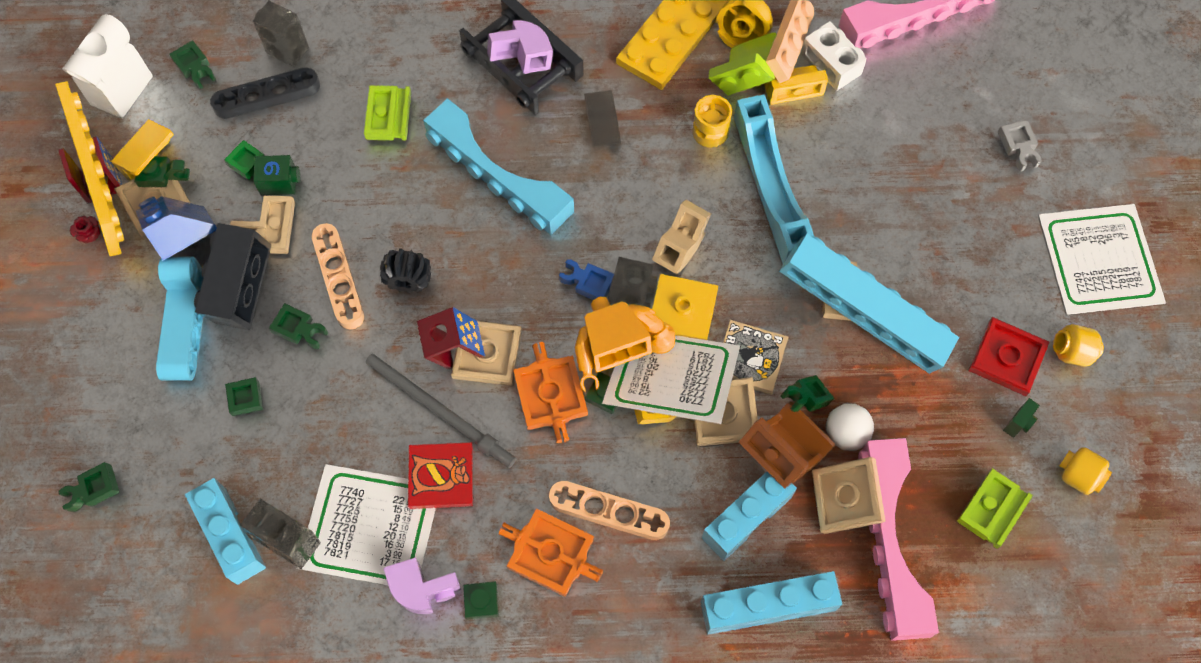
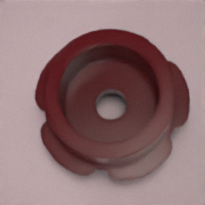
(88, 234)

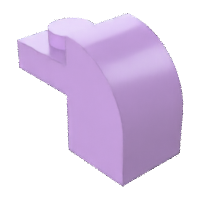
(526, 43)
(411, 590)

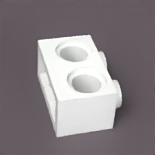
(830, 51)

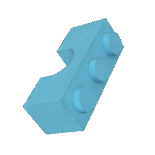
(745, 515)
(223, 531)

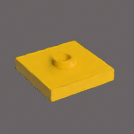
(685, 305)

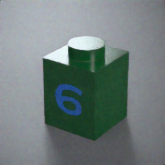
(275, 175)

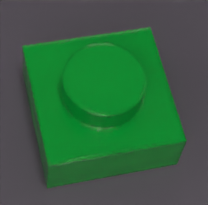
(243, 159)

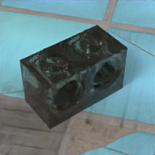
(281, 33)
(625, 291)
(280, 533)

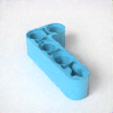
(180, 323)

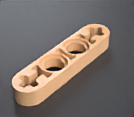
(335, 276)
(610, 505)

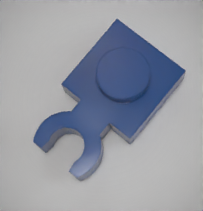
(591, 282)

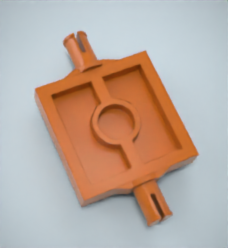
(550, 392)
(550, 552)

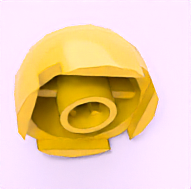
(743, 21)

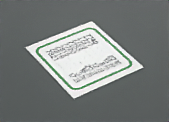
(1101, 259)
(683, 383)
(365, 525)

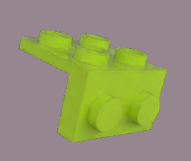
(745, 67)

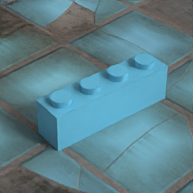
(770, 602)

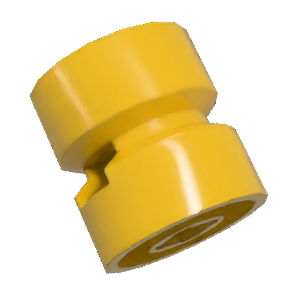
(712, 121)

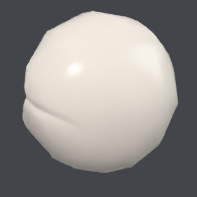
(850, 426)

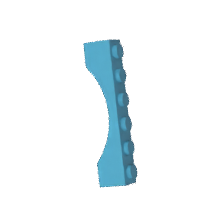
(760, 144)
(539, 200)

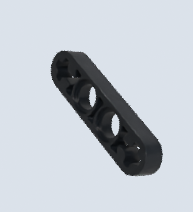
(266, 96)

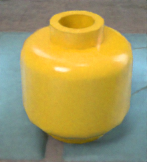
(1078, 345)
(1085, 470)

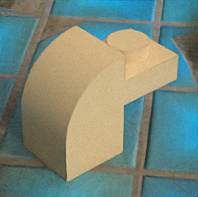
(683, 238)

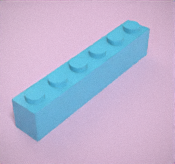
(869, 303)

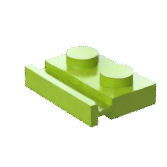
(387, 113)
(994, 508)

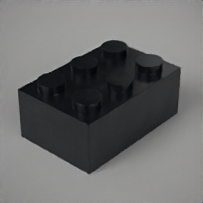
(232, 276)

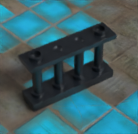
(564, 57)

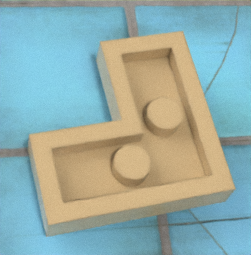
(274, 222)

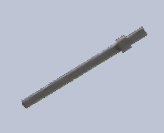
(486, 443)

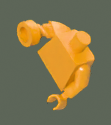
(619, 335)

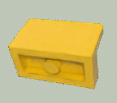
(803, 84)
(142, 149)

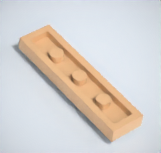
(790, 39)

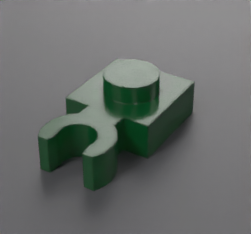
(192, 63)
(296, 324)
(808, 393)
(93, 487)

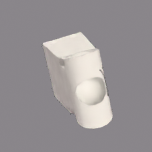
(108, 68)

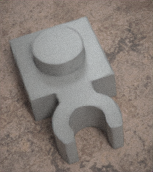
(1020, 140)

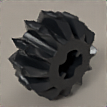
(405, 271)

